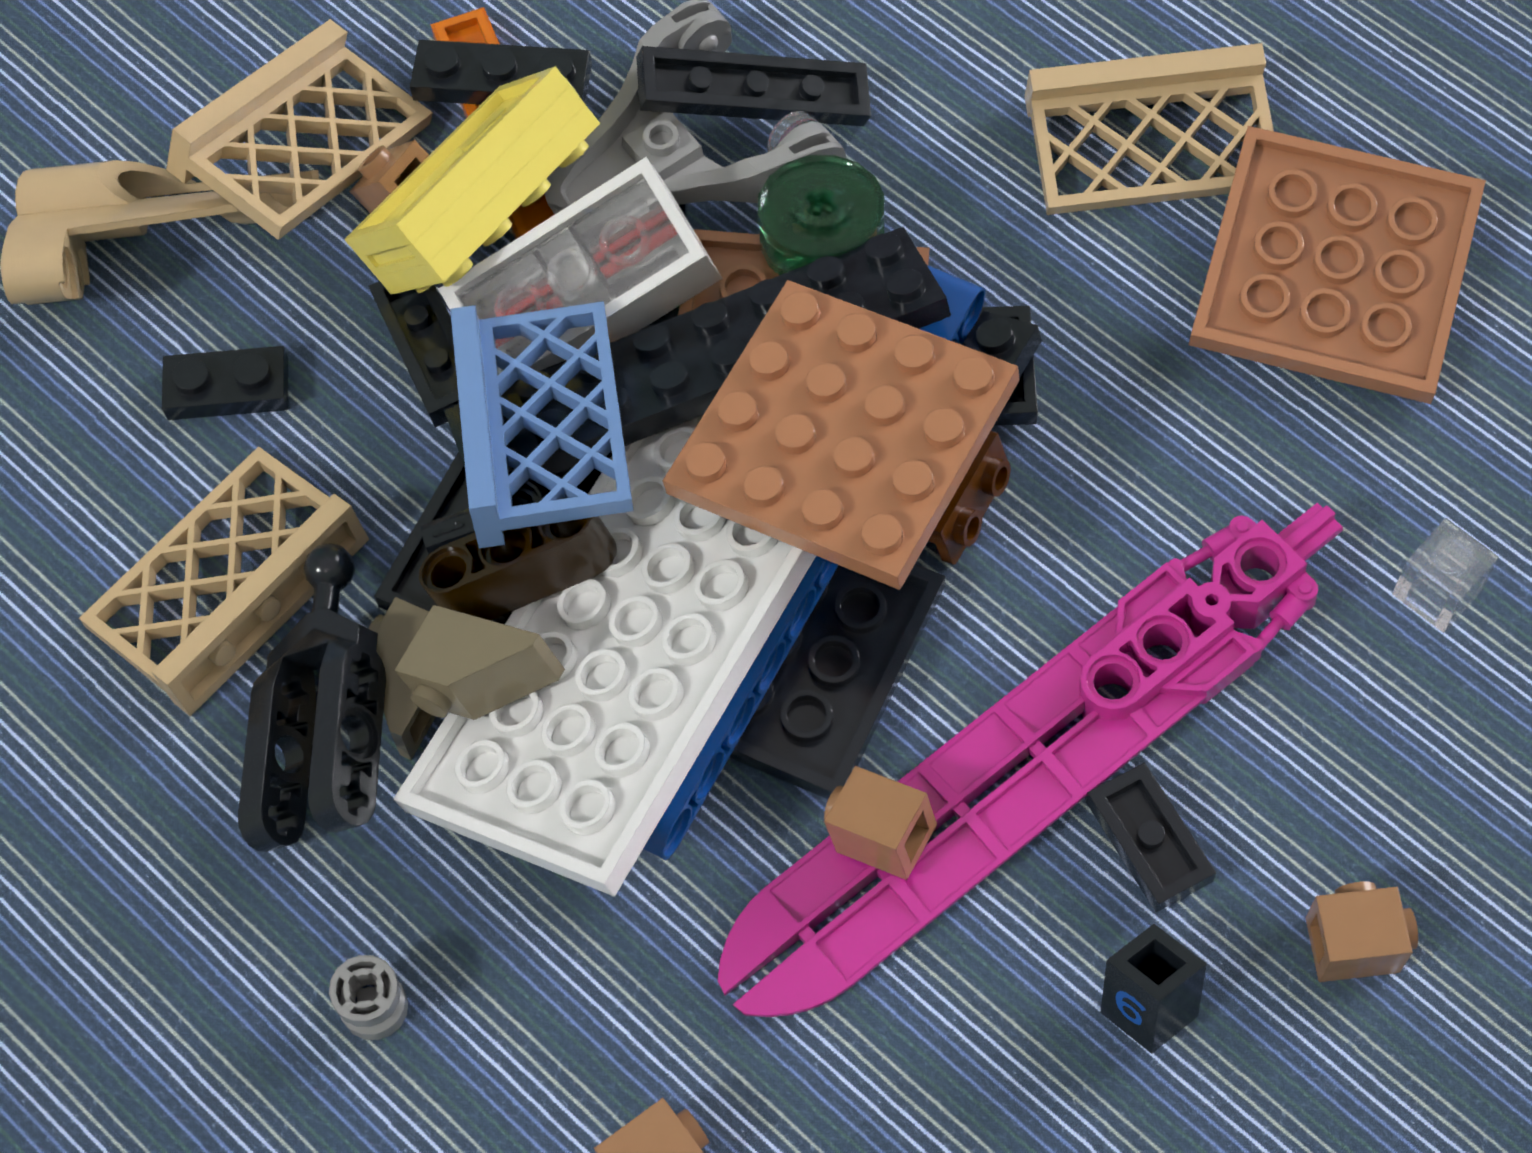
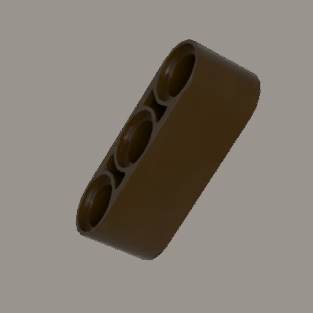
(522, 571)

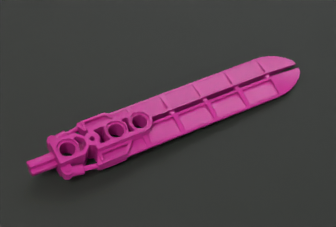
(1158, 611)

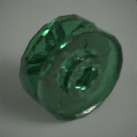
(817, 211)

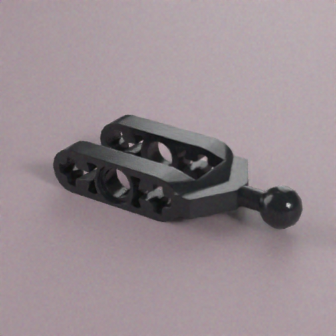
(284, 711)

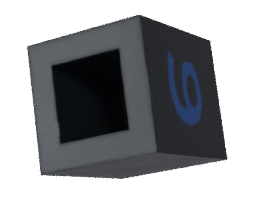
(1152, 988)

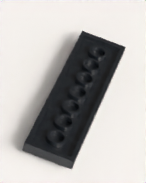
(679, 365)

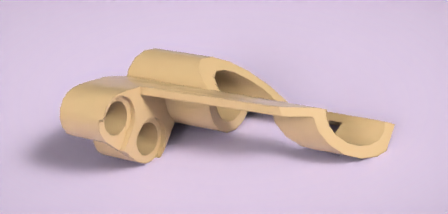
(97, 201)

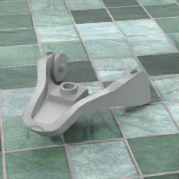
(632, 134)

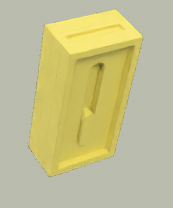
(474, 183)

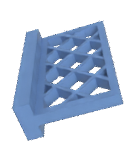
(486, 435)

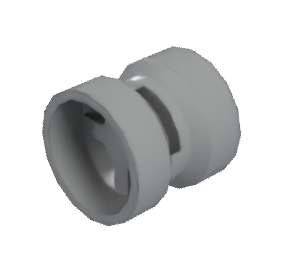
(378, 1008)

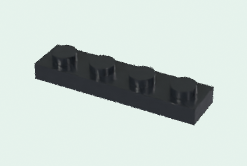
(751, 85)

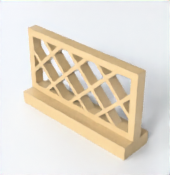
(1133, 86)
(258, 105)
(255, 600)

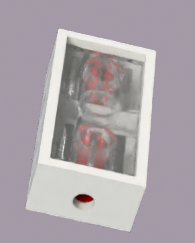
(611, 246)

